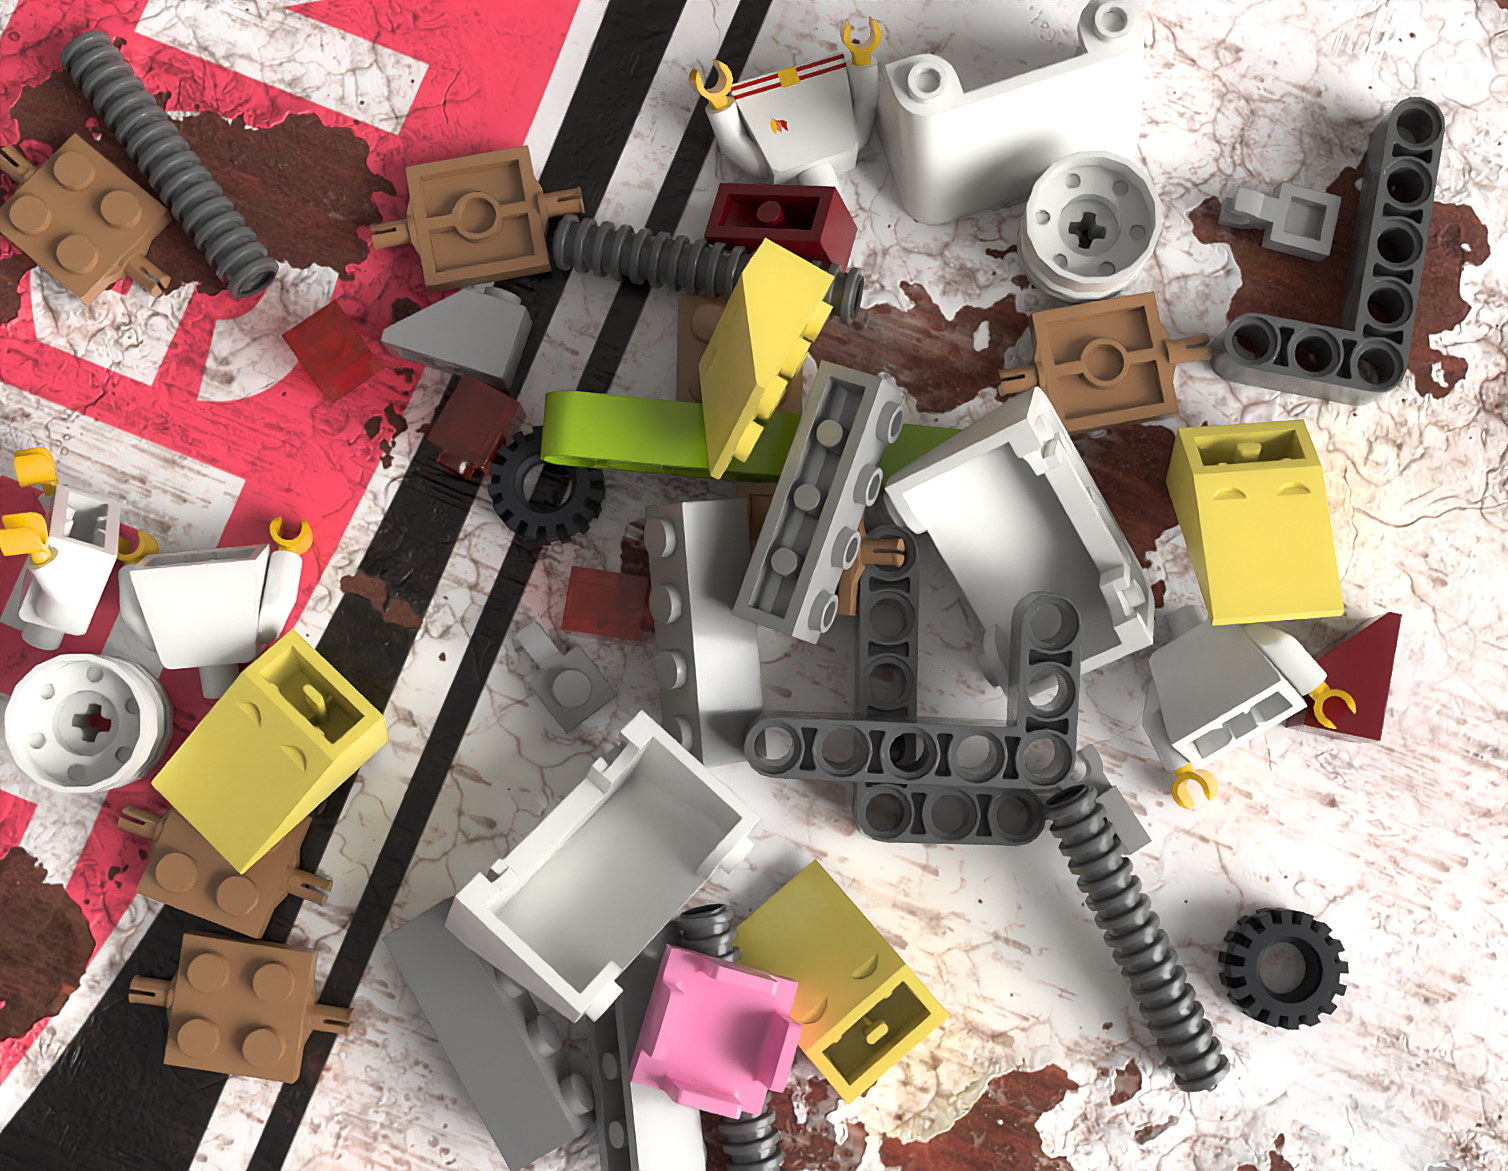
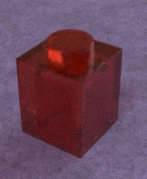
(333, 351)
(474, 427)
(607, 606)

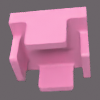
(716, 1033)

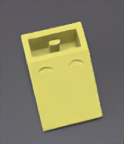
(759, 349)
(1256, 521)
(270, 751)
(853, 990)

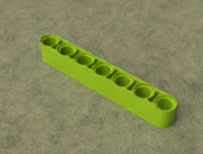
(671, 438)

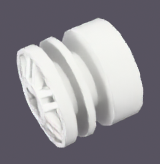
(1101, 195)
(52, 729)

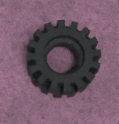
(536, 523)
(1321, 973)

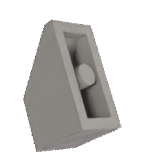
(466, 335)

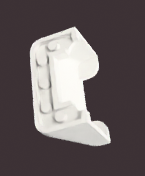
(992, 144)
(1023, 518)
(604, 872)

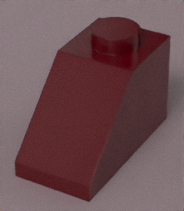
(796, 217)
(1362, 667)

